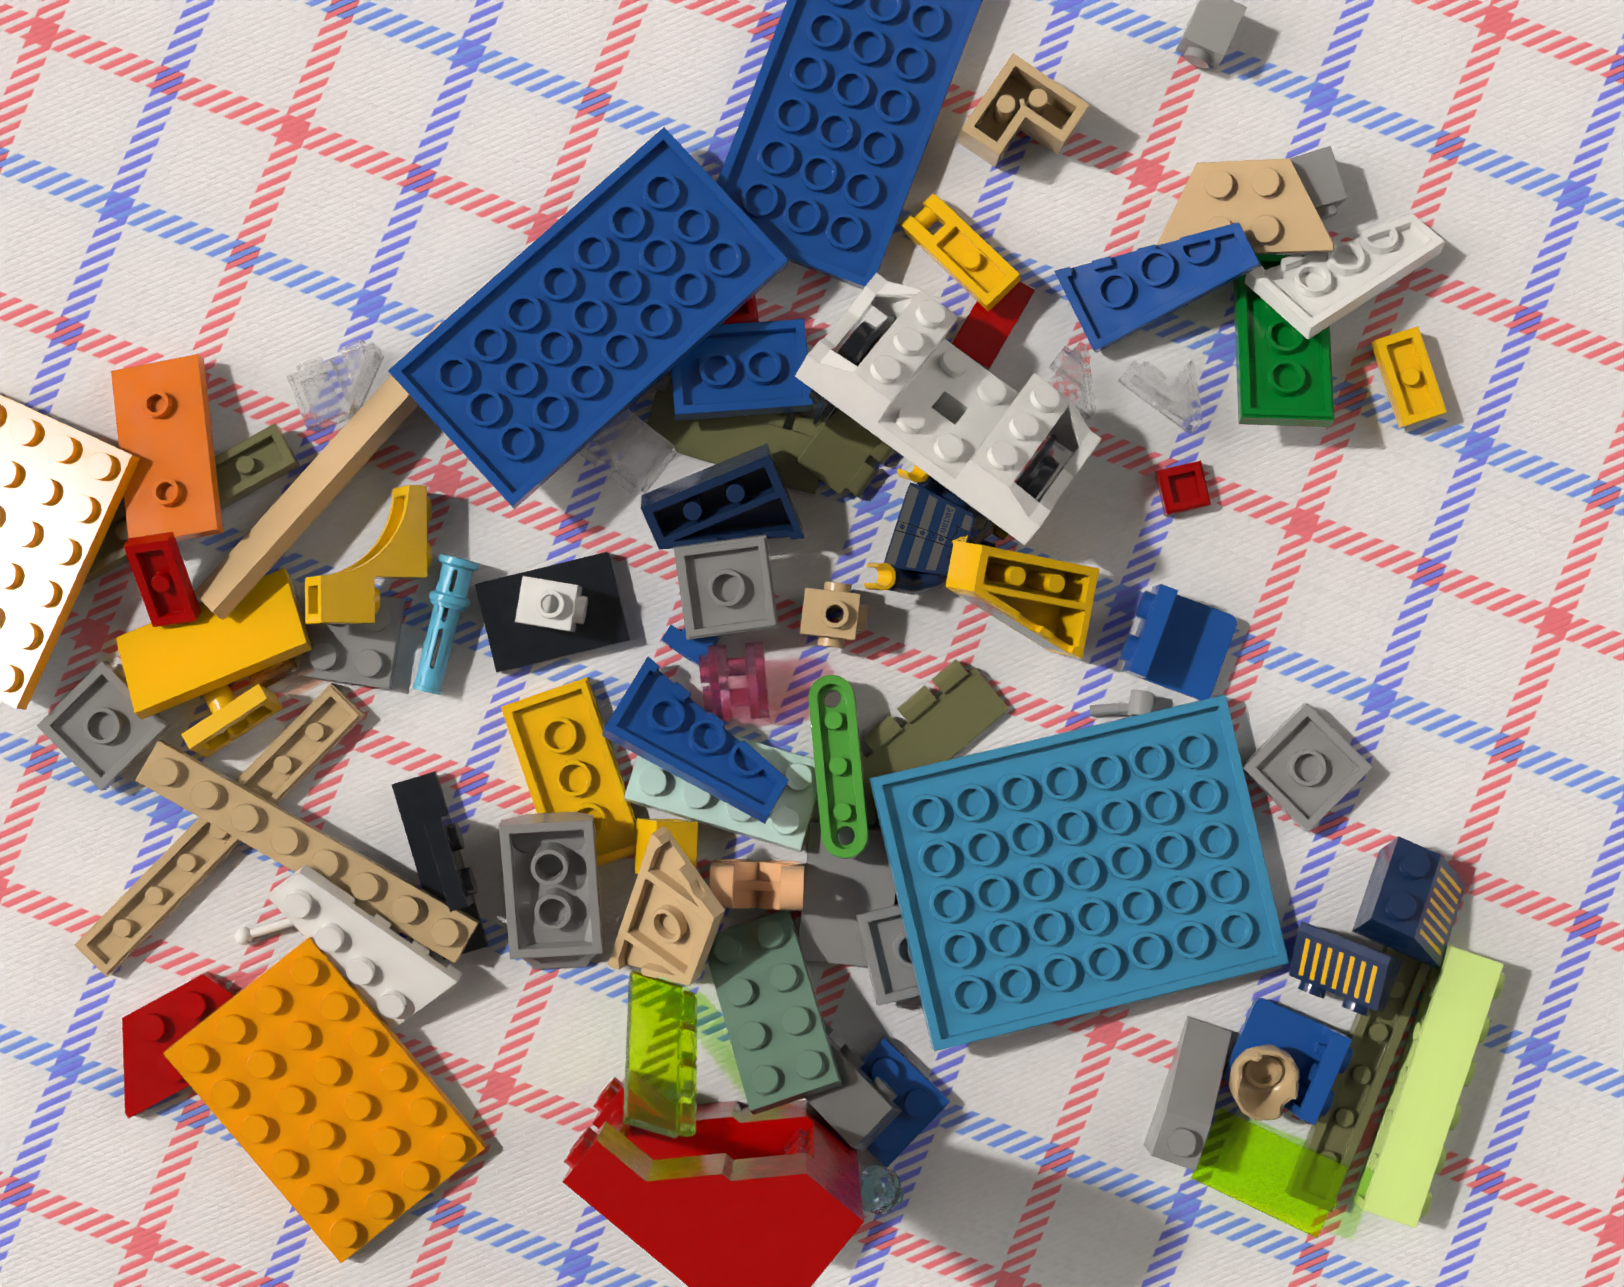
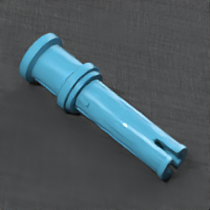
(431, 678)

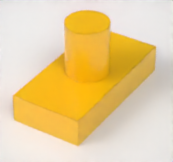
(230, 718)

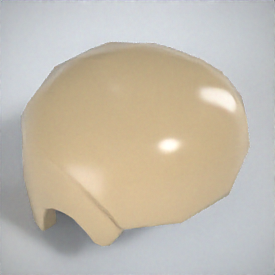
(1264, 1081)

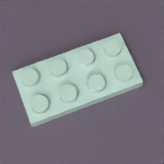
(786, 825)

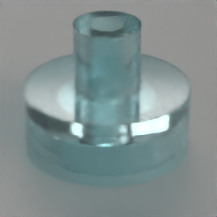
(880, 1190)

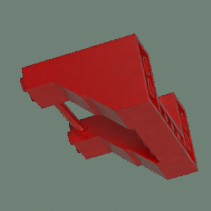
(733, 1203)

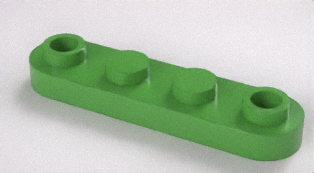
(838, 766)

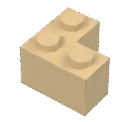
(1026, 102)

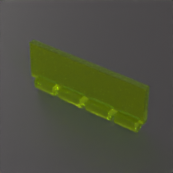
(660, 1057)

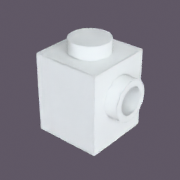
(551, 604)

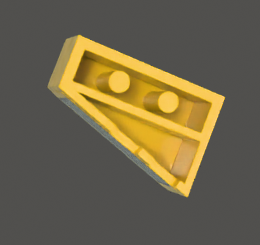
(1029, 593)

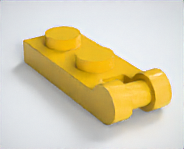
(961, 252)

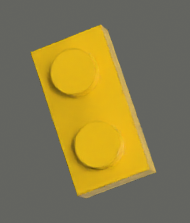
(1408, 377)

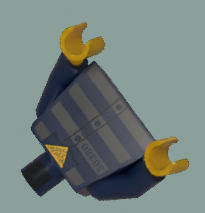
(924, 537)

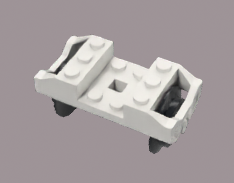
(947, 408)

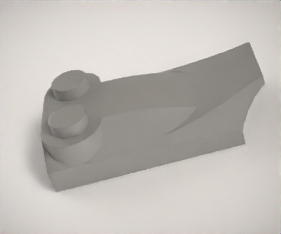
(551, 889)

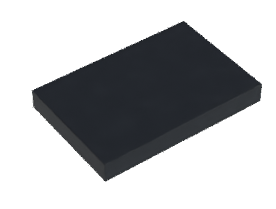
(522, 645)

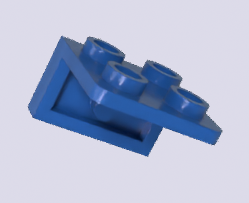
(1178, 643)
(1315, 1048)

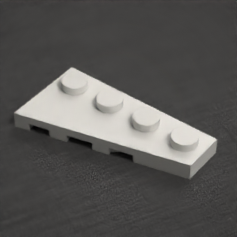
(1328, 285)
(380, 964)

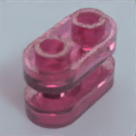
(718, 668)

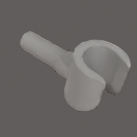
(1139, 703)

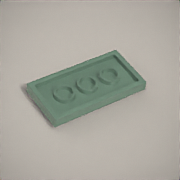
(771, 1012)

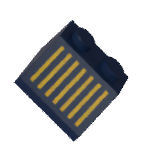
(1411, 901)
(1343, 968)

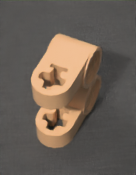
(758, 883)

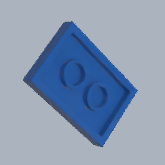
(743, 372)

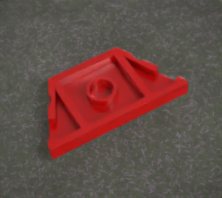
(155, 1028)

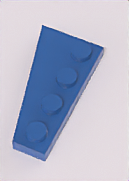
(1140, 287)
(682, 738)

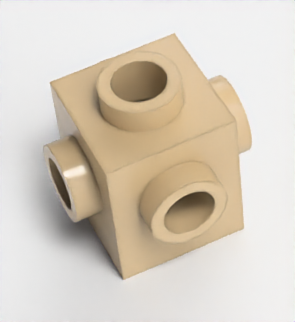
(814, 614)

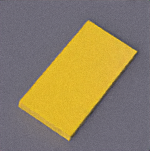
(196, 657)
(572, 763)

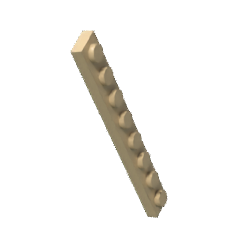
(300, 843)

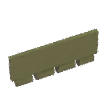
(727, 437)
(840, 454)
(934, 728)

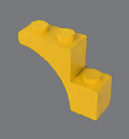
(397, 554)

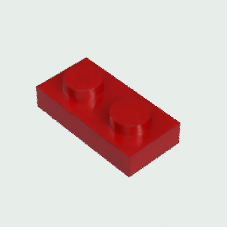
(162, 579)

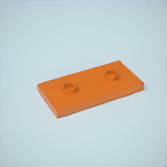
(168, 425)

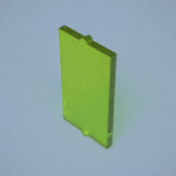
(1269, 1173)

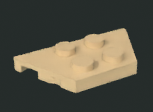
(1260, 196)
(668, 916)

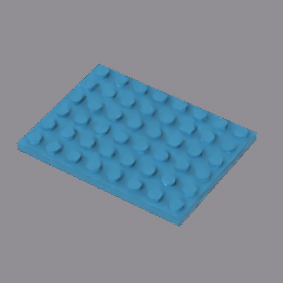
(1078, 872)

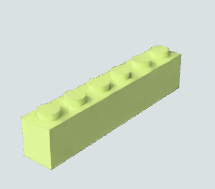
(1428, 1086)

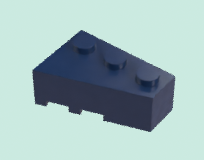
(723, 503)

